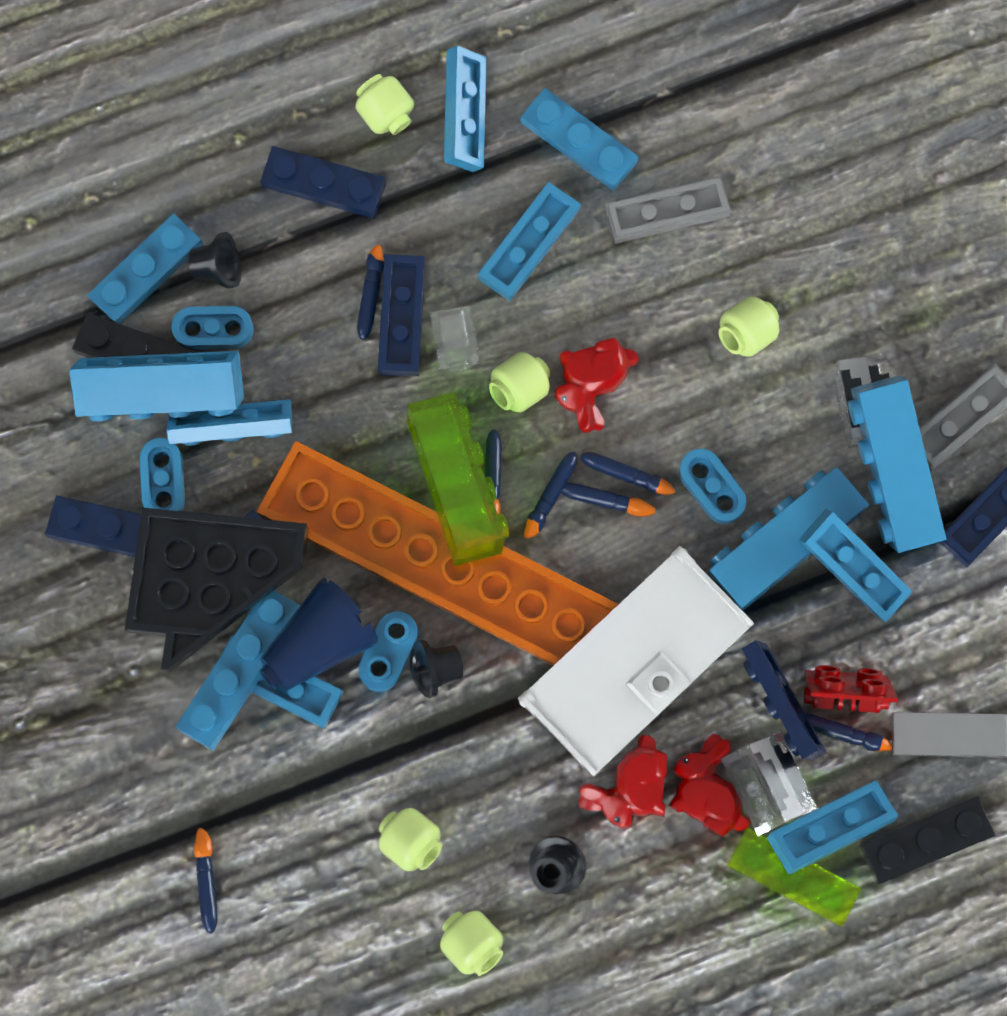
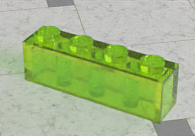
(456, 479)

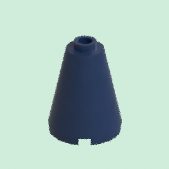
(316, 638)

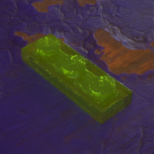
(808, 887)

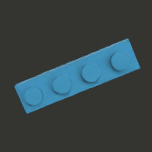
(235, 672)

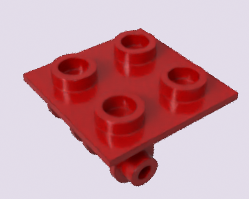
(867, 686)

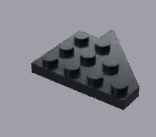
(205, 573)

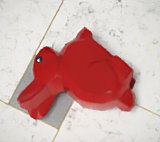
(591, 374)
(636, 788)
(705, 793)

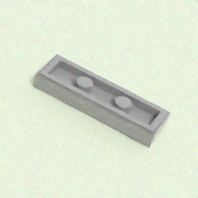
(667, 209)
(964, 416)
(949, 734)

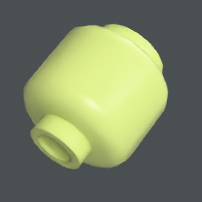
(384, 104)
(749, 326)
(519, 382)
(410, 839)
(471, 942)

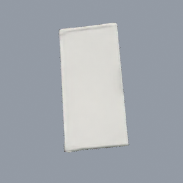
(636, 661)

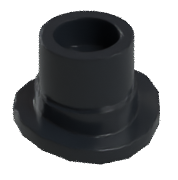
(216, 261)
(434, 667)
(557, 865)

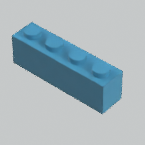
(157, 384)
(897, 464)
(775, 548)

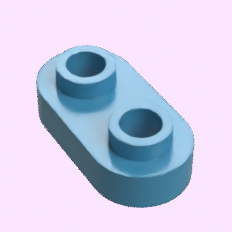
(214, 326)
(164, 480)
(714, 486)
(389, 651)

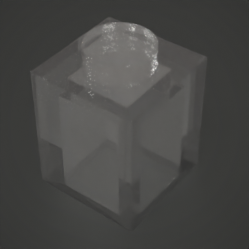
(455, 339)

